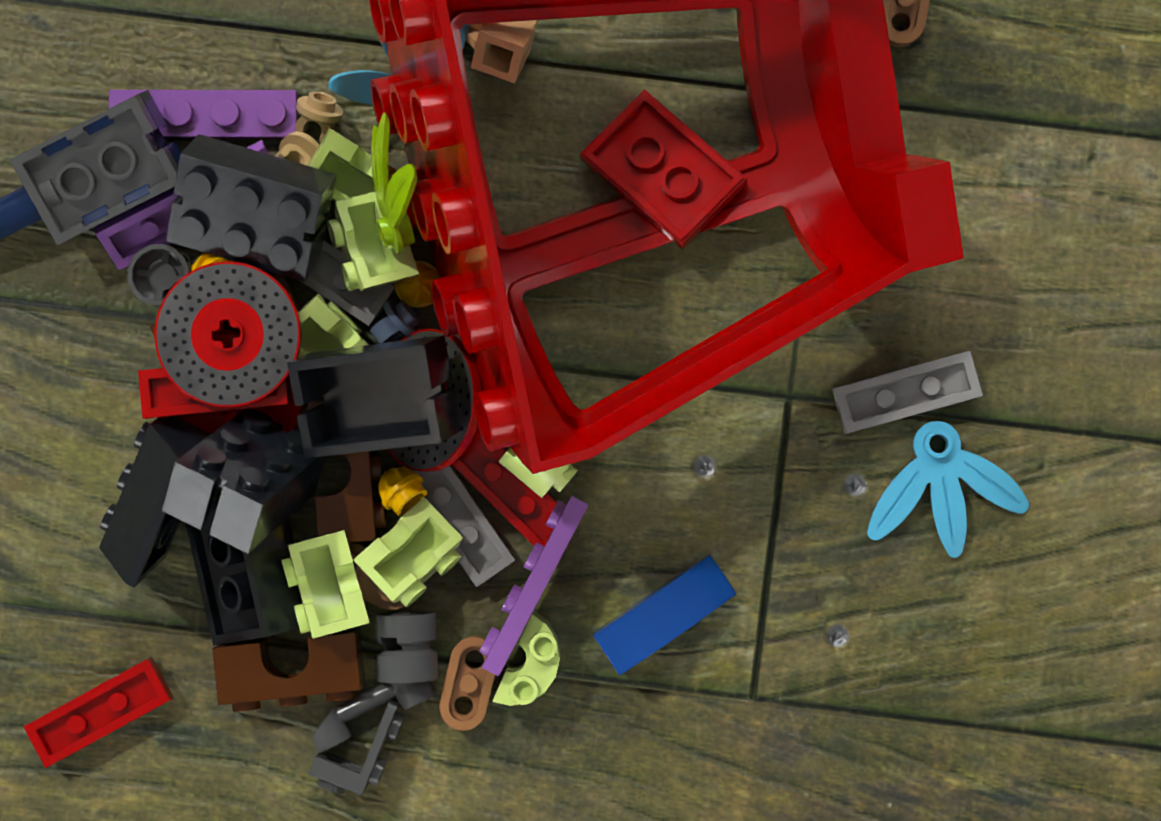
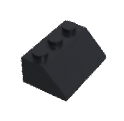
(136, 527)
(242, 591)

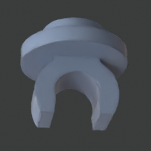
(400, 320)

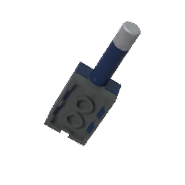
(92, 171)

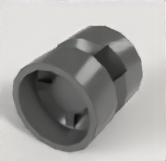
(155, 272)
(407, 647)

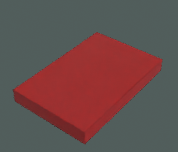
(663, 169)

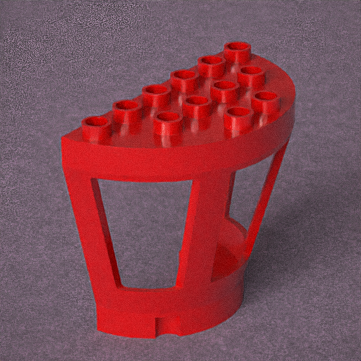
(825, 154)

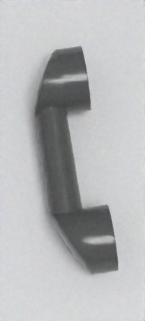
(334, 728)

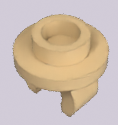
(320, 109)
(297, 148)

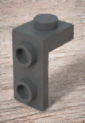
(340, 774)

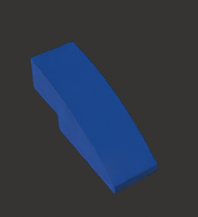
(663, 614)

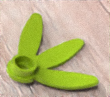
(391, 195)

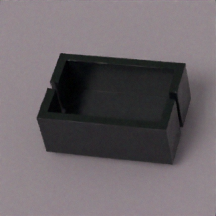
(250, 207)
(375, 397)
(259, 475)

